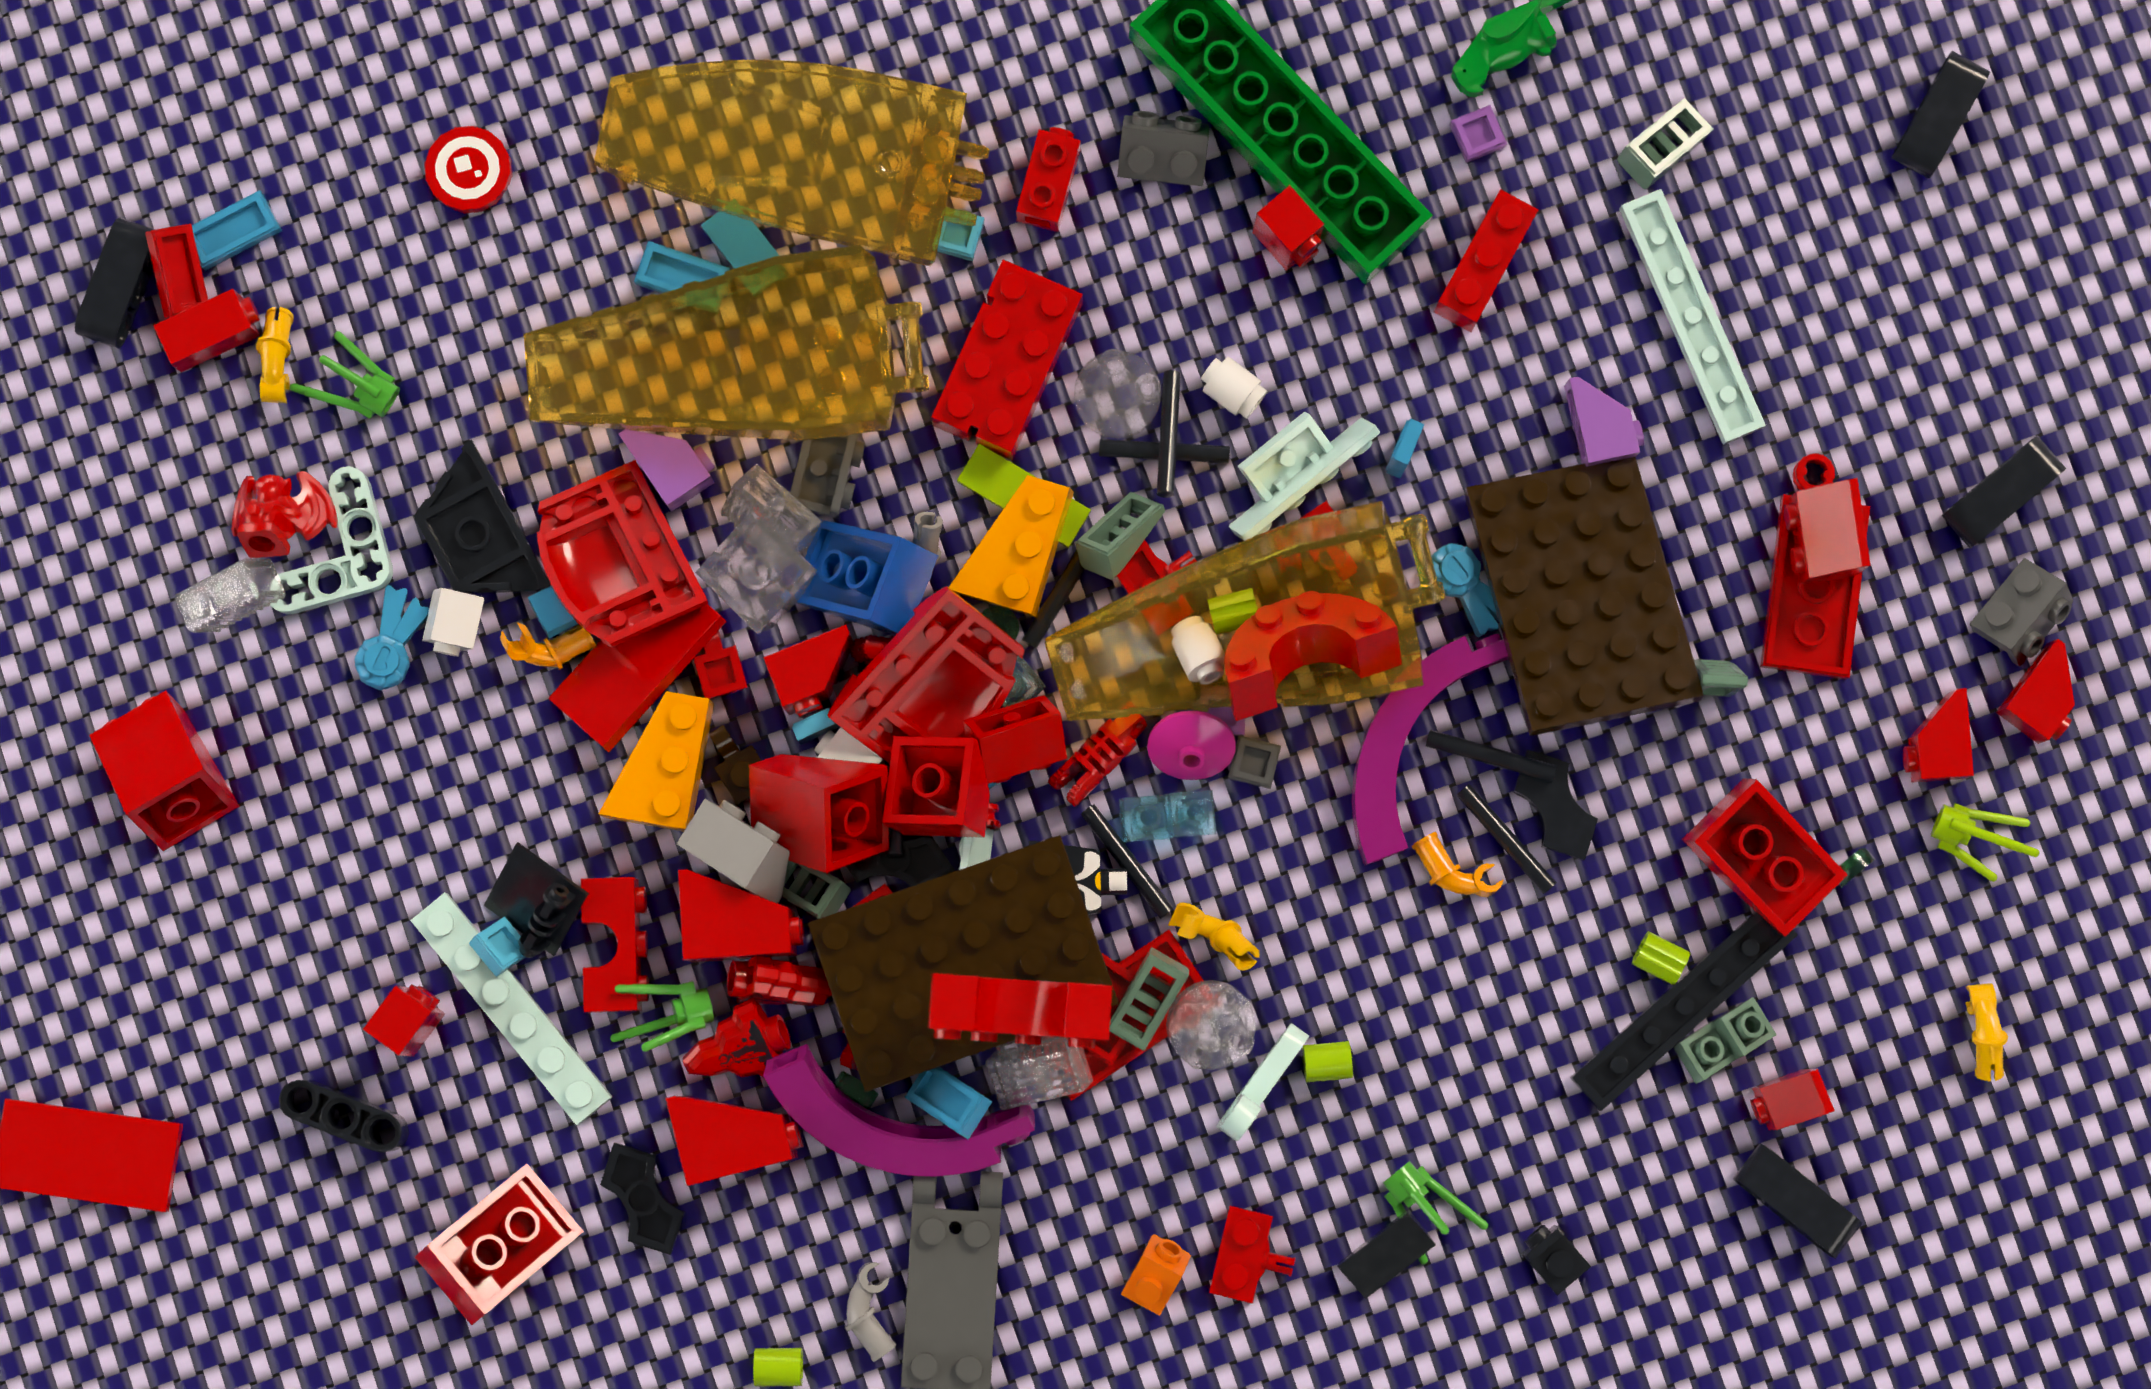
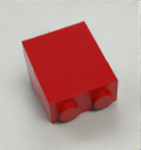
(162, 771)
(821, 808)
(732, 923)
(729, 1138)

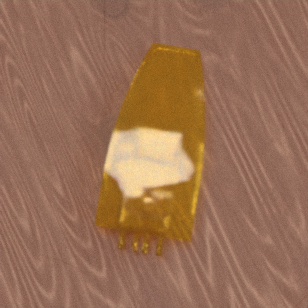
(797, 149)

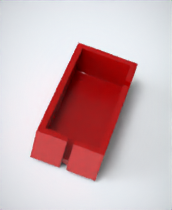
(1007, 359)

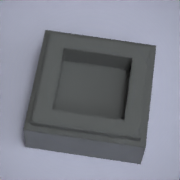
(1254, 762)

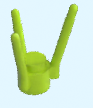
(1955, 827)

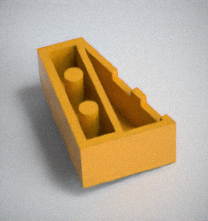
(1018, 549)
(665, 767)

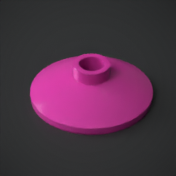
(1191, 745)

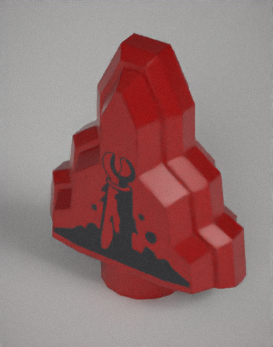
(777, 982)
(740, 1043)

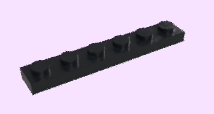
(1679, 1010)

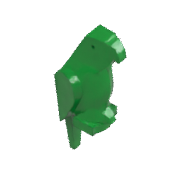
(1505, 43)

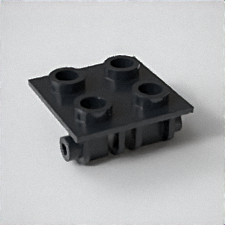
(535, 901)

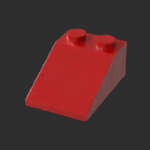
(1764, 855)
(498, 1244)

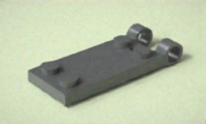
(951, 1289)

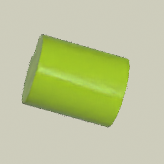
(1232, 610)
(1660, 958)
(1327, 1061)
(778, 1367)

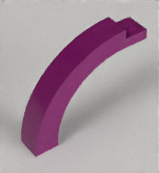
(1375, 773)
(881, 1141)

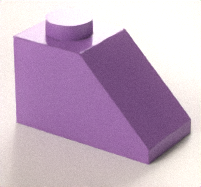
(1601, 424)
(670, 465)

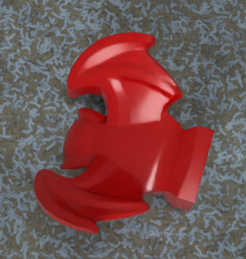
(276, 516)

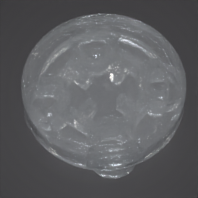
(1117, 394)
(1211, 1025)

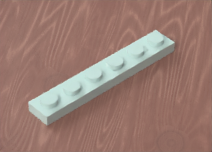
(1692, 316)
(513, 1012)

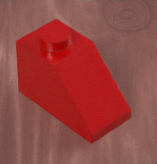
(2042, 696)
(1942, 743)
(1791, 1099)

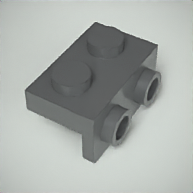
(1163, 148)
(824, 473)
(2023, 611)

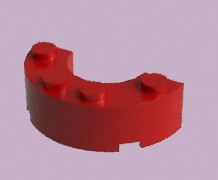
(1303, 633)
(1019, 1008)

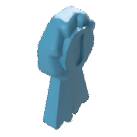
(1460, 574)
(383, 659)

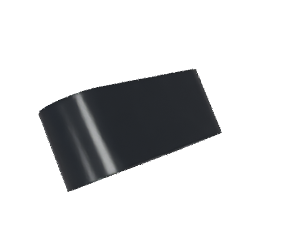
(1940, 114)
(116, 285)
(2003, 492)
(323, 1110)
(1797, 1200)

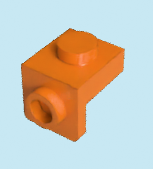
(1156, 1274)

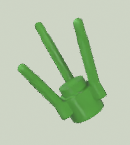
(375, 393)
(689, 1012)
(1409, 1187)

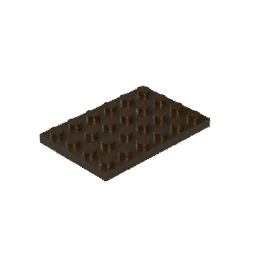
(1583, 595)
(990, 920)

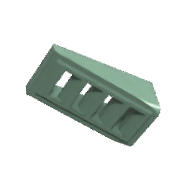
(1645, 163)
(1107, 557)
(1720, 677)
(830, 901)
(1167, 965)

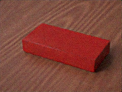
(176, 268)

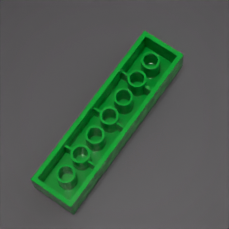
(1282, 128)

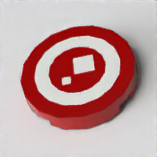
(468, 169)

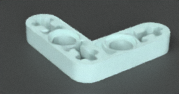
(347, 566)
(1248, 1102)

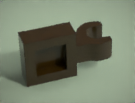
(735, 768)

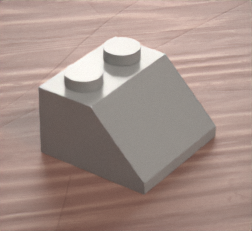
(737, 849)

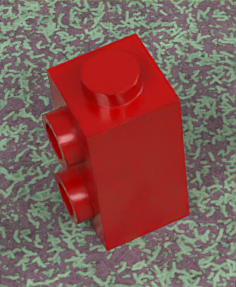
(1048, 179)
(208, 329)

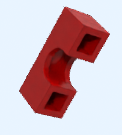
(1485, 260)
(618, 905)

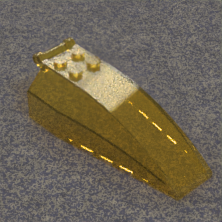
(750, 354)
(1124, 656)

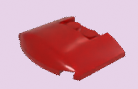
(615, 557)
(929, 676)

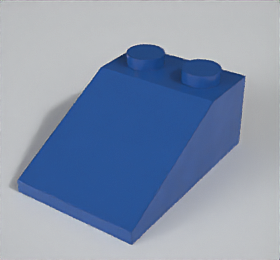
(866, 576)

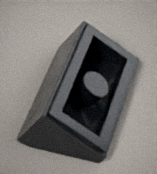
(1386, 1254)

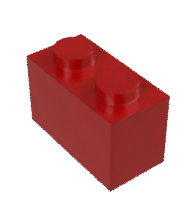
(1289, 229)
(1018, 738)
(405, 1019)

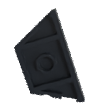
(477, 532)

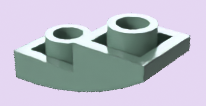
(1724, 1040)

